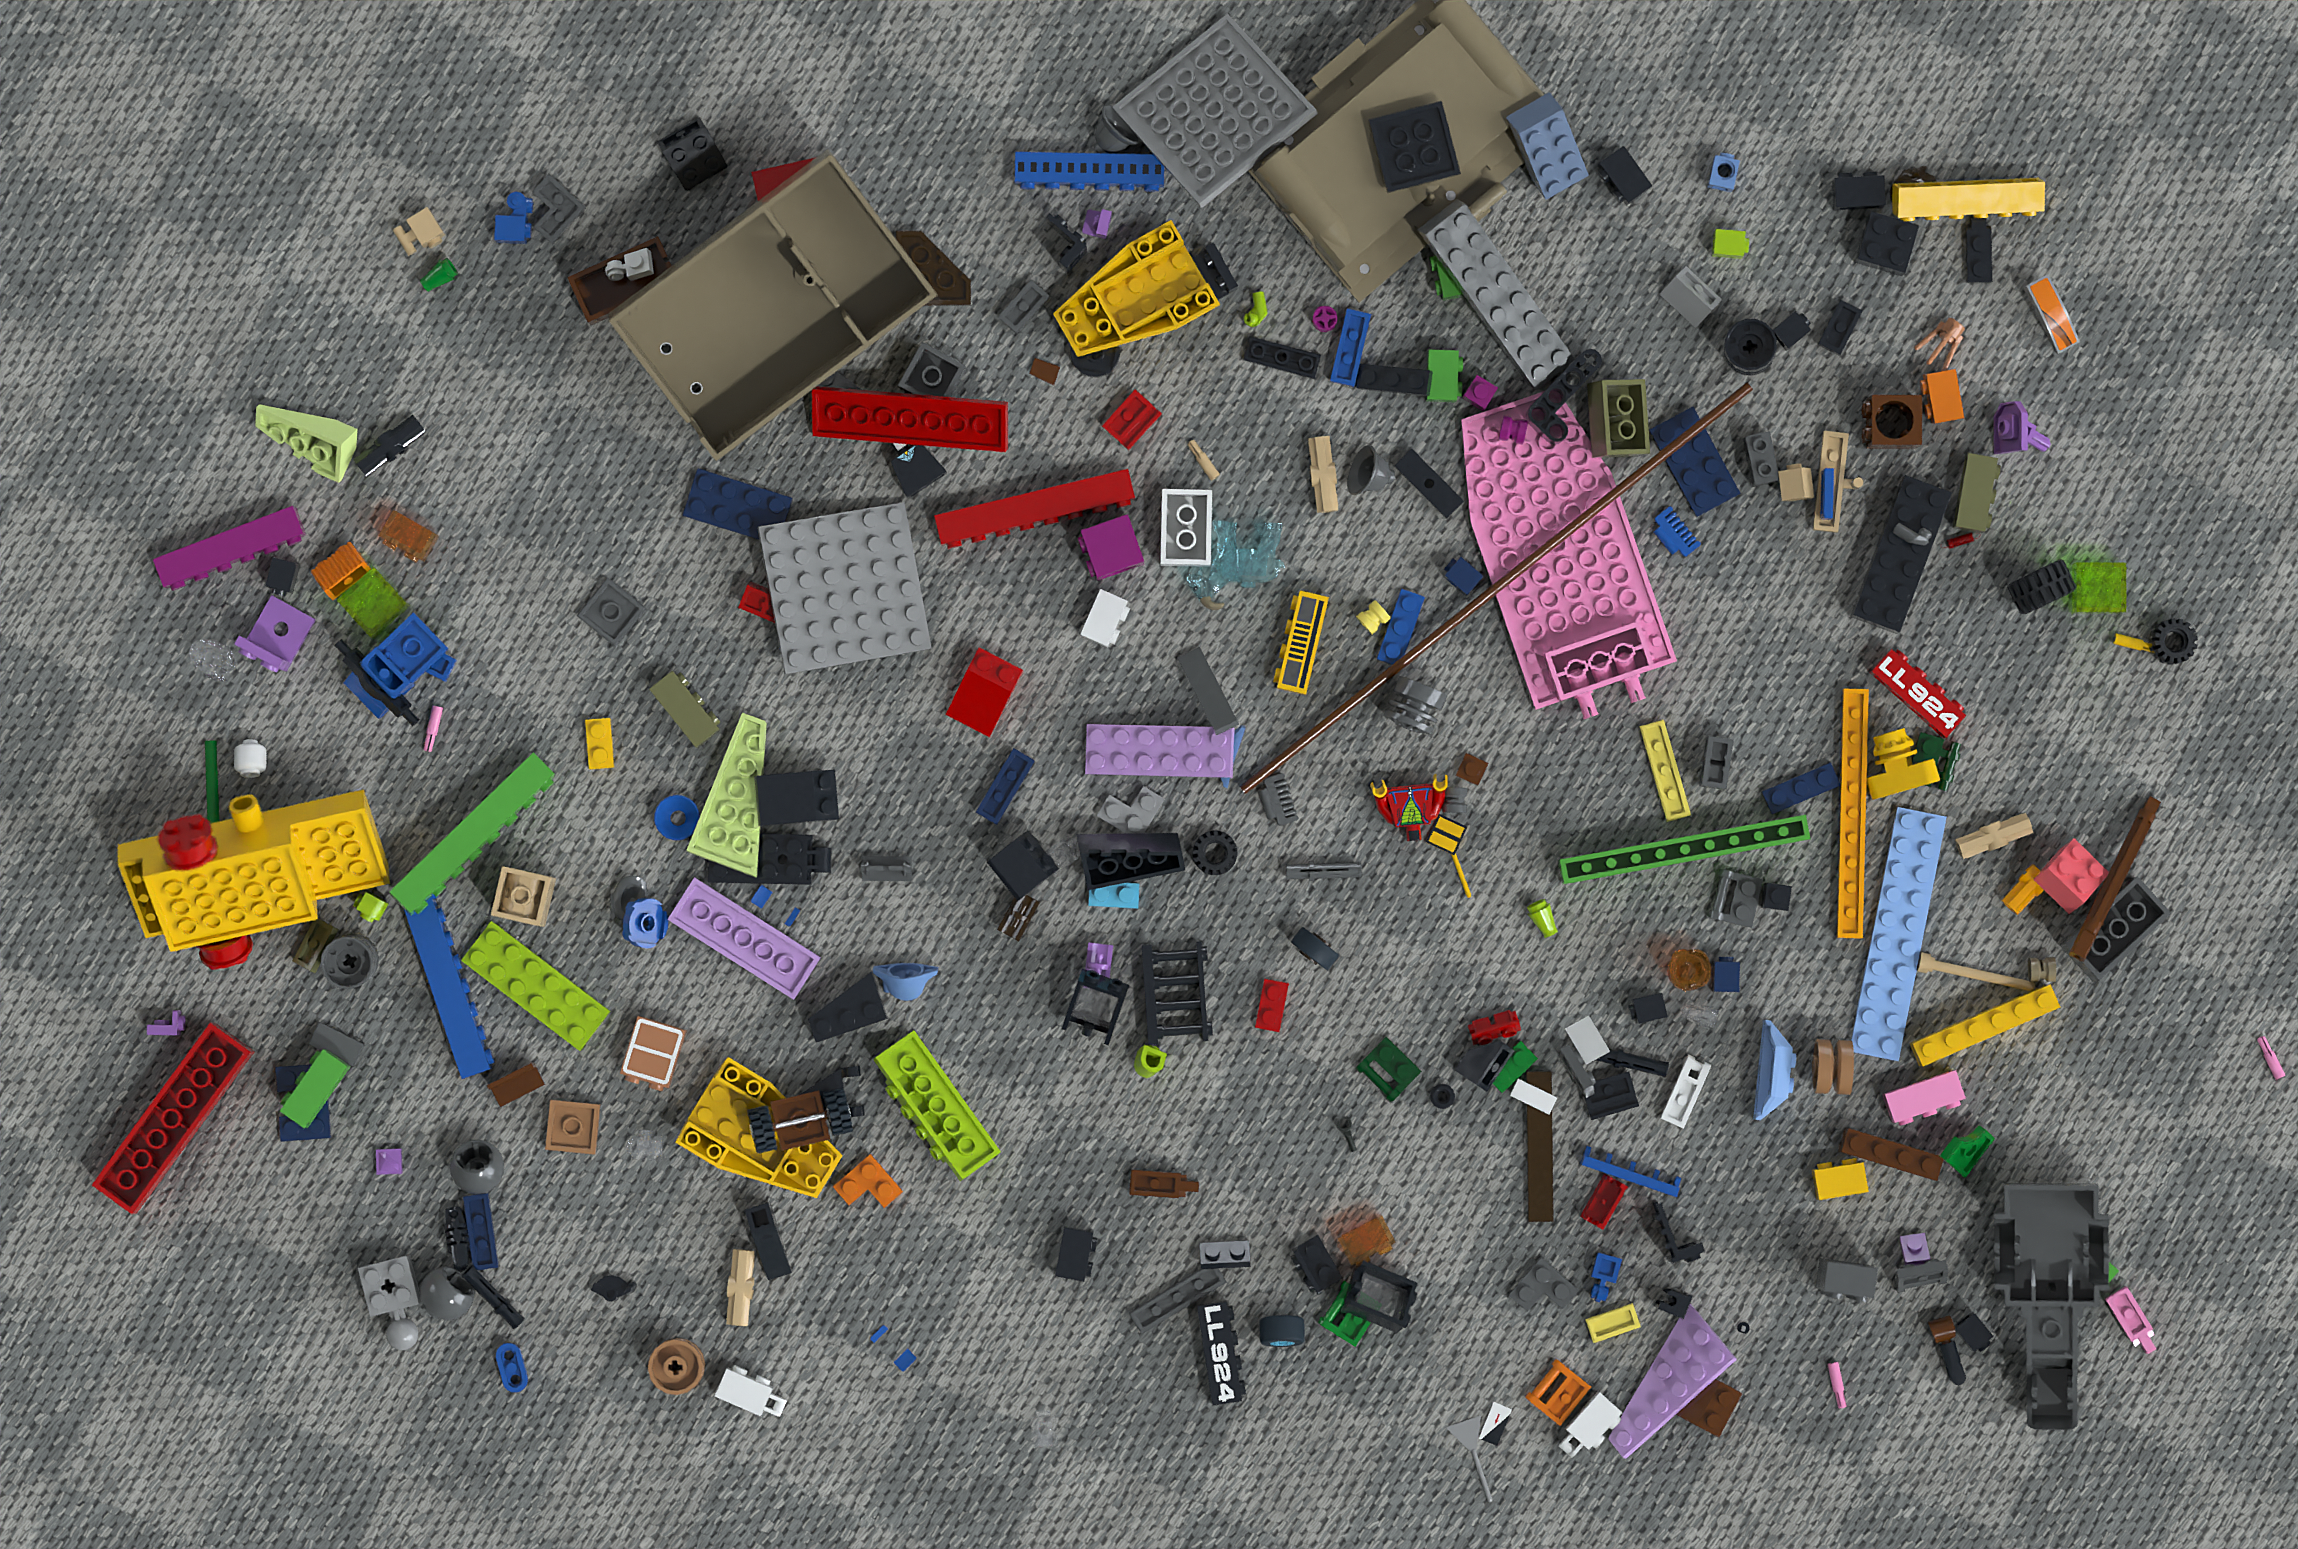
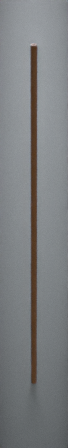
(1496, 587)

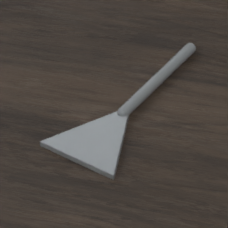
(1467, 1434)

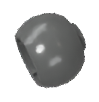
(476, 1166)
(446, 1293)

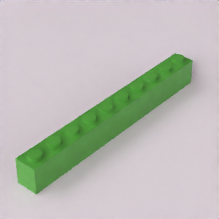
(1684, 849)

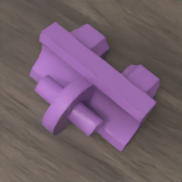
(1099, 958)

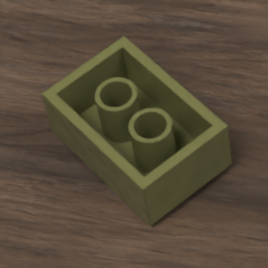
(1618, 418)

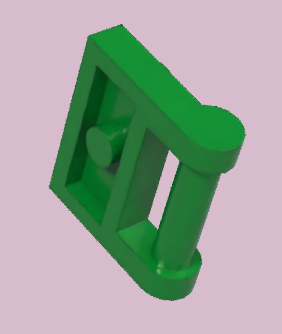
(1351, 1327)

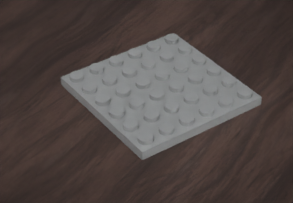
(1214, 110)
(844, 588)

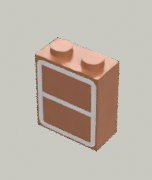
(653, 1053)

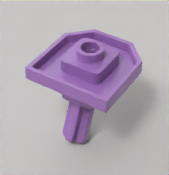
(2014, 431)

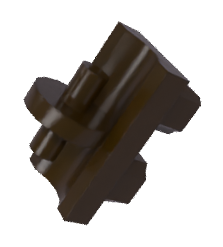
(1018, 917)

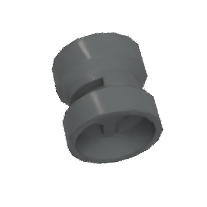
(1455, 806)

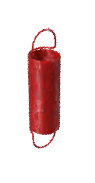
(1960, 540)

